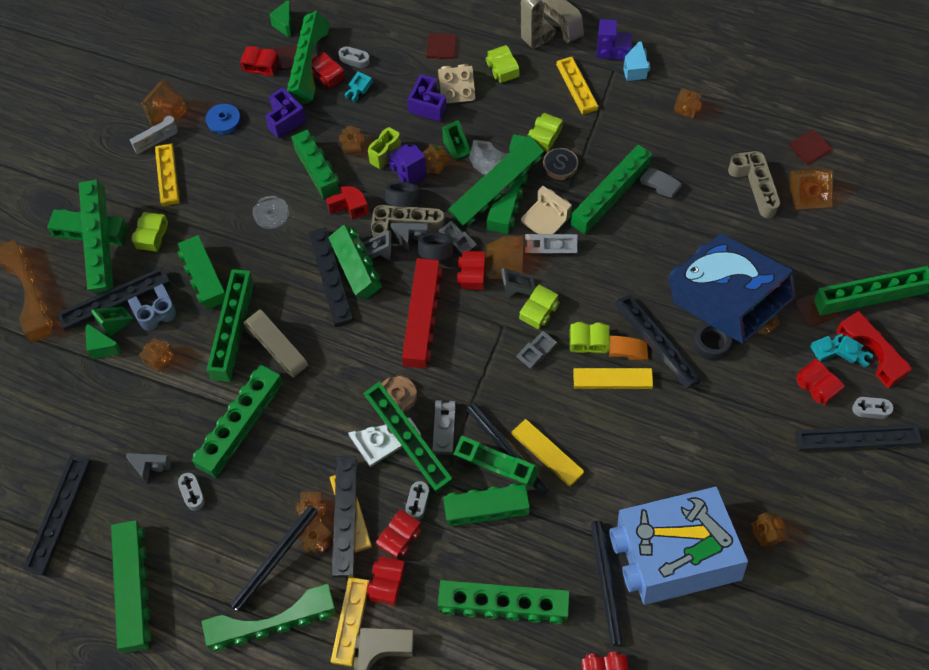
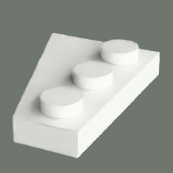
(376, 443)

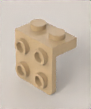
(457, 83)
(547, 213)

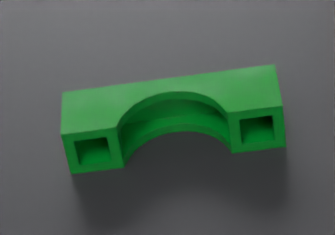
(496, 461)

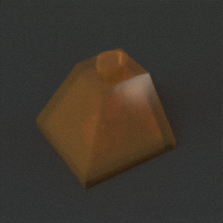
(163, 102)
(811, 188)
(504, 253)

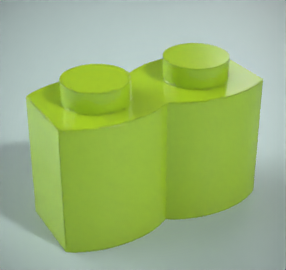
(503, 64)
(546, 131)
(379, 149)
(149, 231)
(539, 306)
(589, 338)

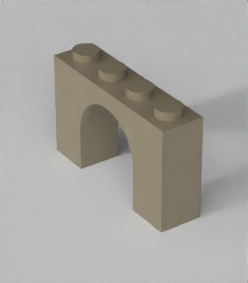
(380, 643)

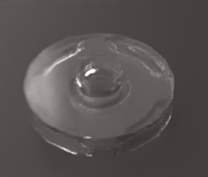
(269, 205)

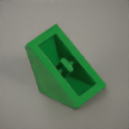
(282, 18)
(455, 140)
(112, 318)
(100, 345)

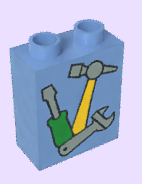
(678, 546)

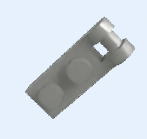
(154, 135)
(552, 243)
(444, 428)

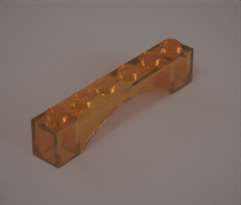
(33, 317)

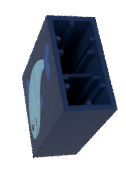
(732, 287)

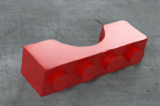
(891, 365)

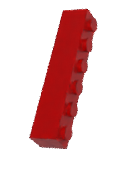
(421, 312)

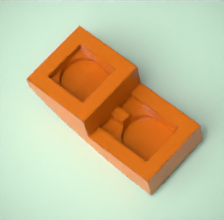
(628, 347)

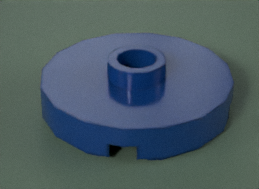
(223, 118)

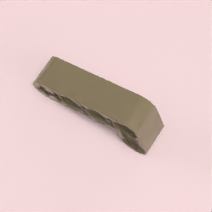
(567, 16)
(534, 28)
(755, 167)
(390, 214)
(263, 329)

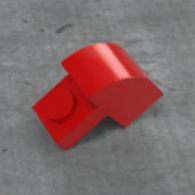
(350, 199)

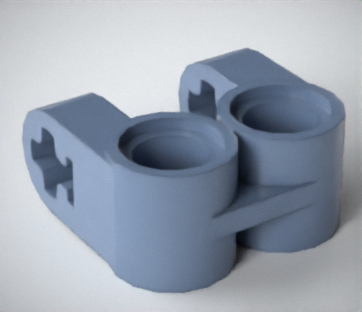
(154, 311)

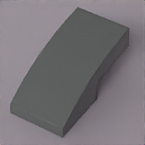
(661, 181)
(461, 241)
(537, 350)

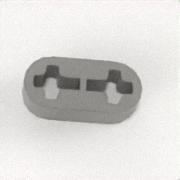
(354, 57)
(872, 408)
(196, 490)
(422, 501)

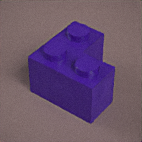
(612, 43)
(425, 100)
(286, 113)
(408, 163)

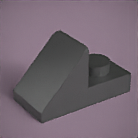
(405, 231)
(379, 245)
(517, 282)
(145, 462)

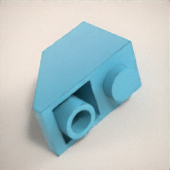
(635, 63)

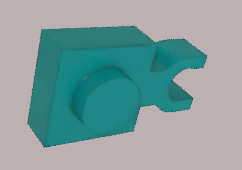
(358, 84)
(825, 347)
(851, 351)

